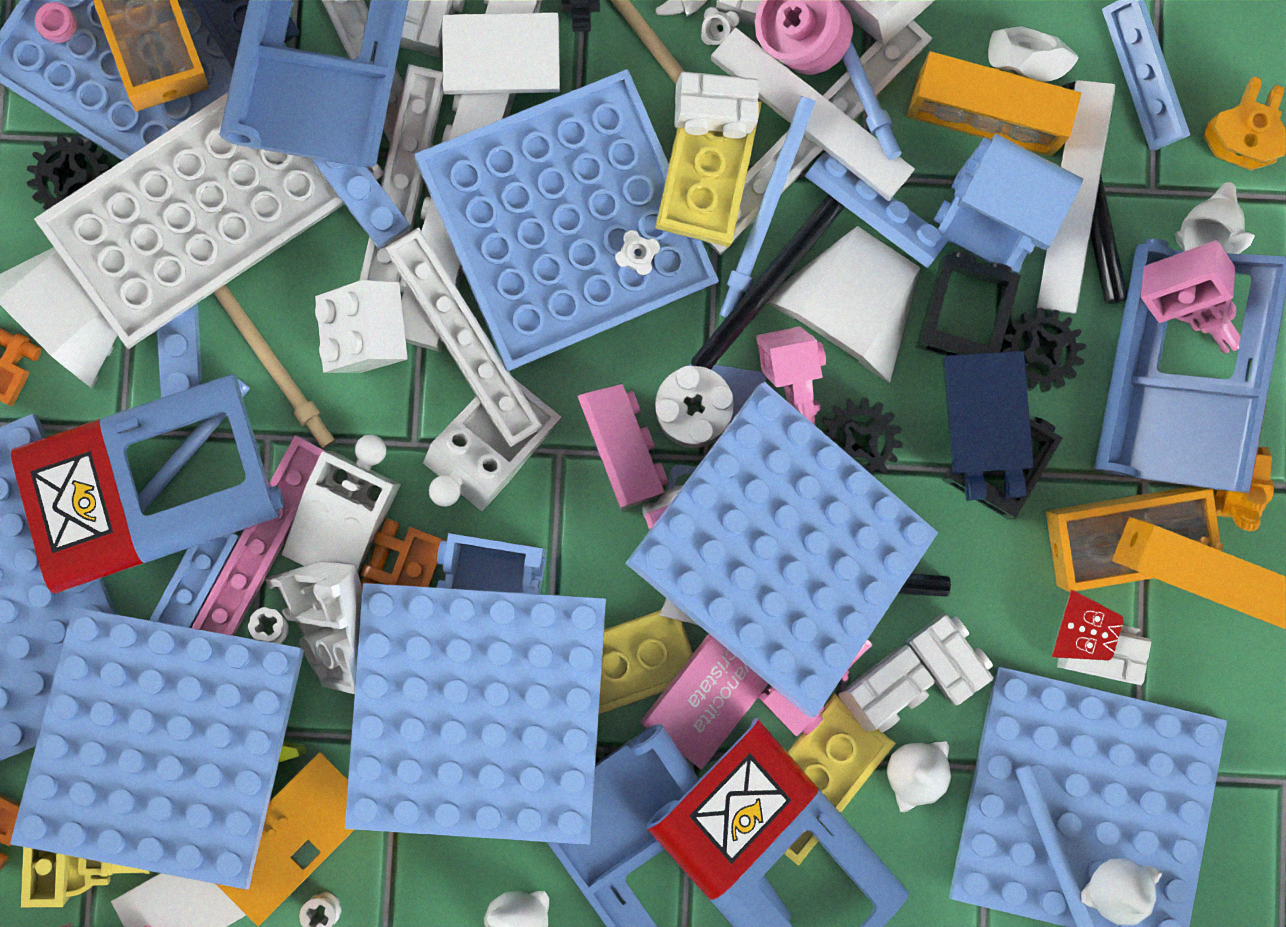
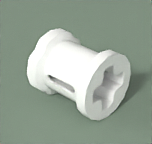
(280, 628)
(332, 912)

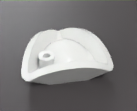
(1030, 53)

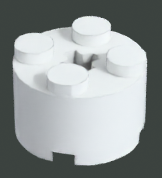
(688, 385)

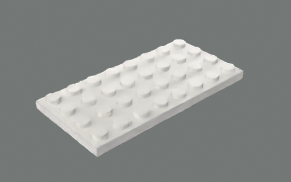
(183, 221)

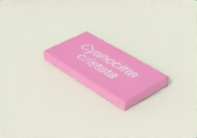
(705, 701)

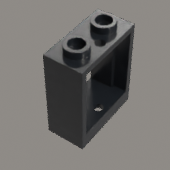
(948, 344)
(1009, 508)

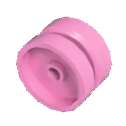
(804, 33)

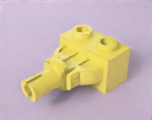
(54, 877)

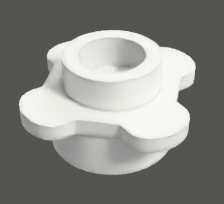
(713, 18)
(640, 263)

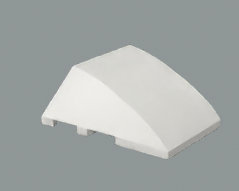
(854, 298)
(58, 313)
(327, 609)

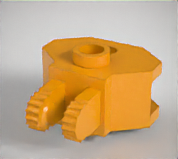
(1249, 130)
(1248, 507)

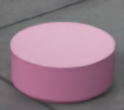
(55, 22)

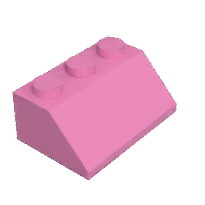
(623, 445)

